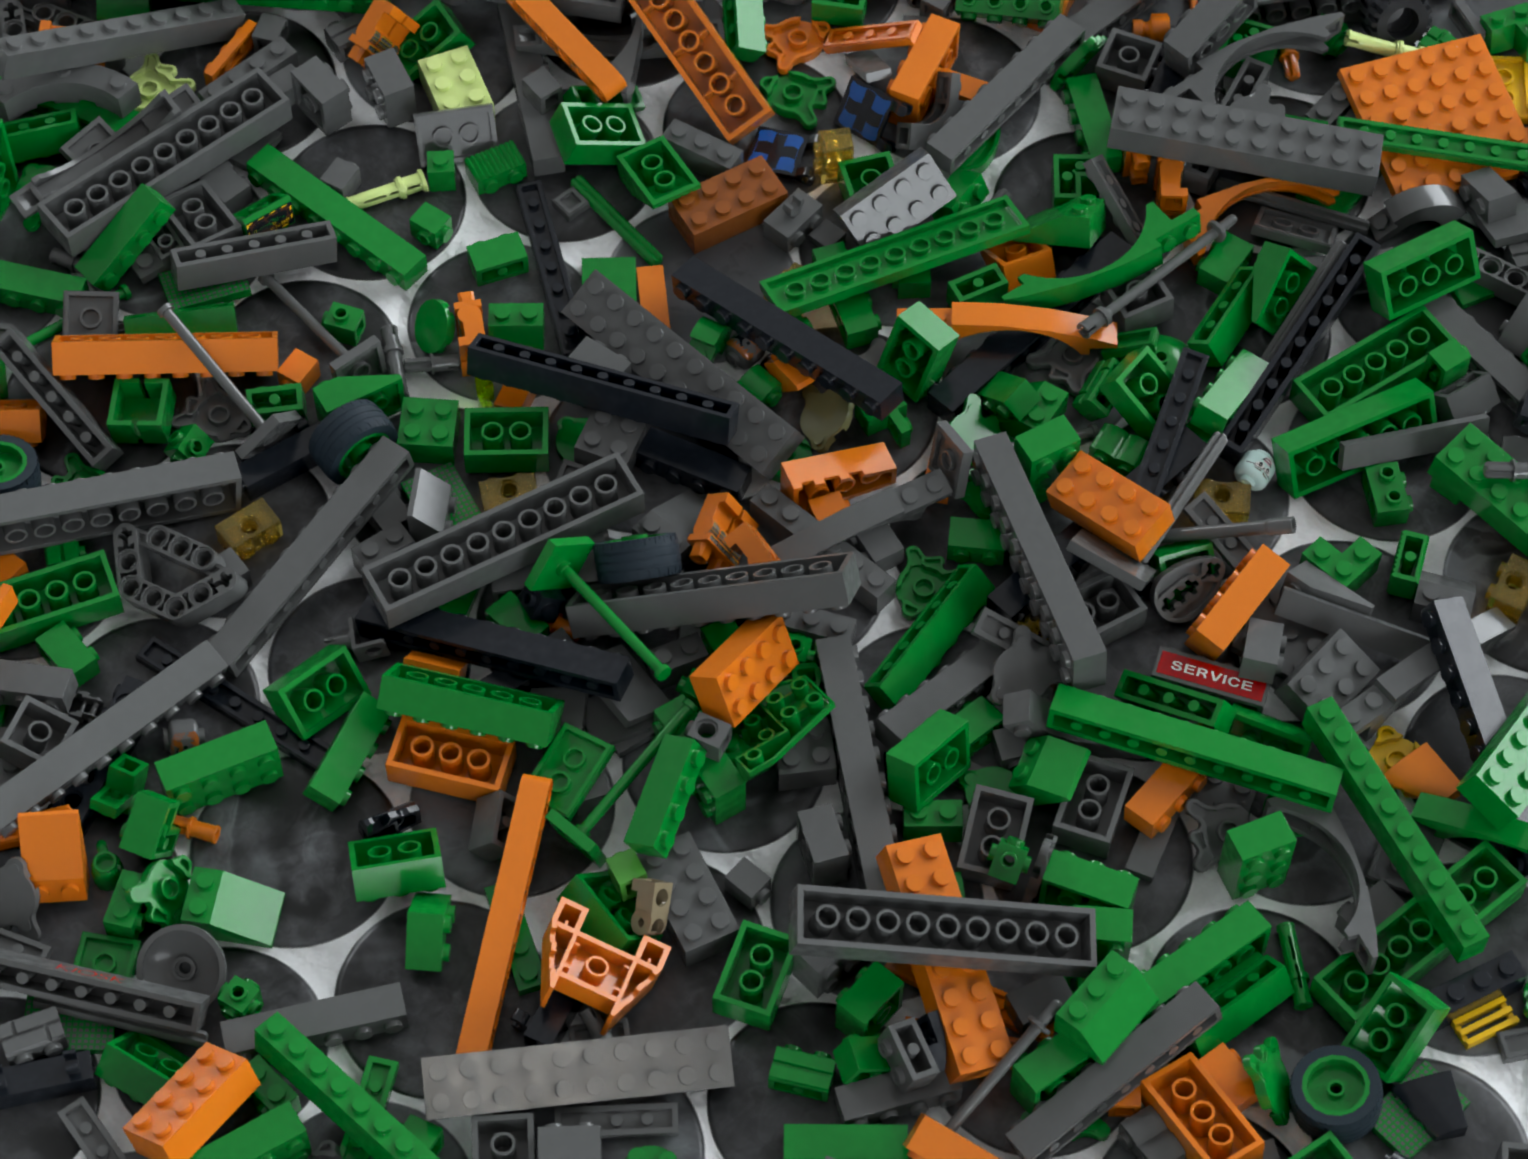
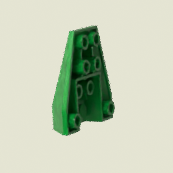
(777, 725)

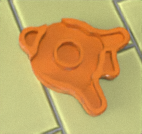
(795, 42)

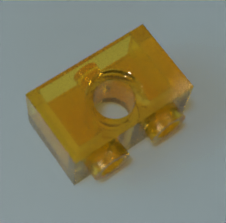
(831, 148)
(495, 489)
(1235, 498)
(256, 518)
(1510, 601)

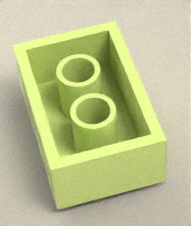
(453, 80)

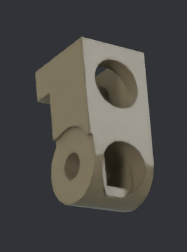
(651, 906)

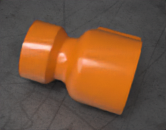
(1154, 28)

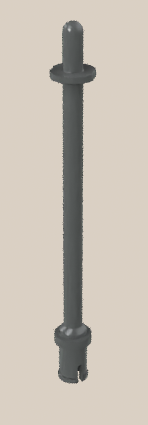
(1103, 315)
(1038, 1025)

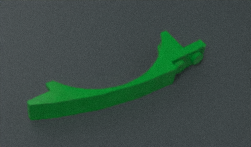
(1157, 237)
(1460, 819)

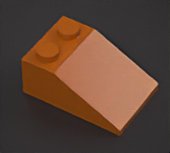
(55, 854)

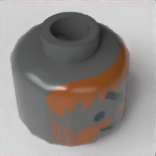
(742, 352)
(182, 735)

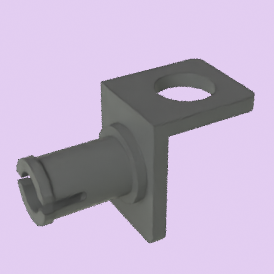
(353, 641)

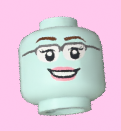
(1255, 469)

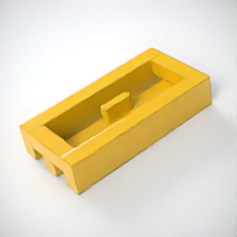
(1478, 1012)

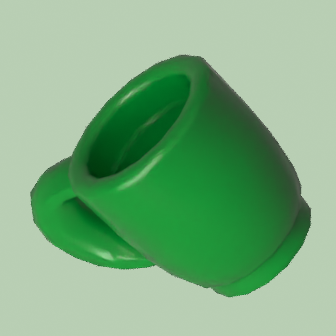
(105, 867)

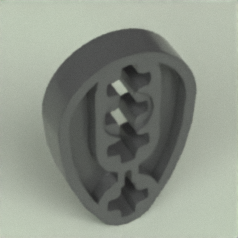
(1175, 576)

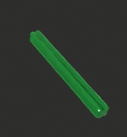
(617, 221)

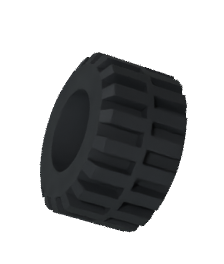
(1407, 27)

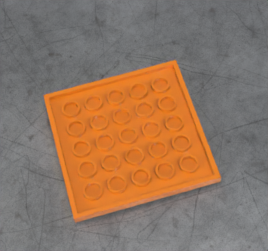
(1439, 89)

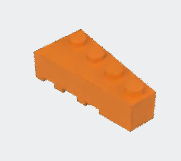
(848, 470)

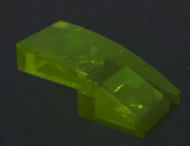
(484, 393)

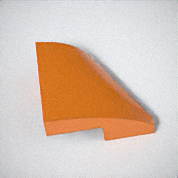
(1425, 773)

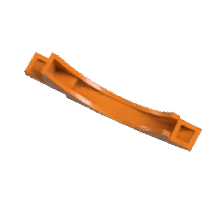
(1214, 205)
(976, 318)

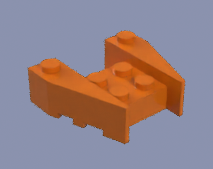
(593, 969)

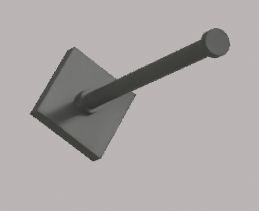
(359, 361)
(267, 432)
(955, 456)

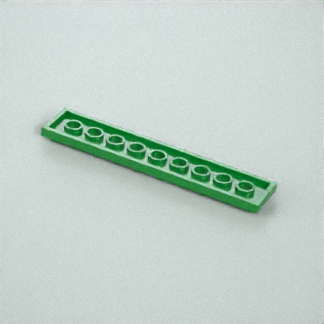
(895, 257)

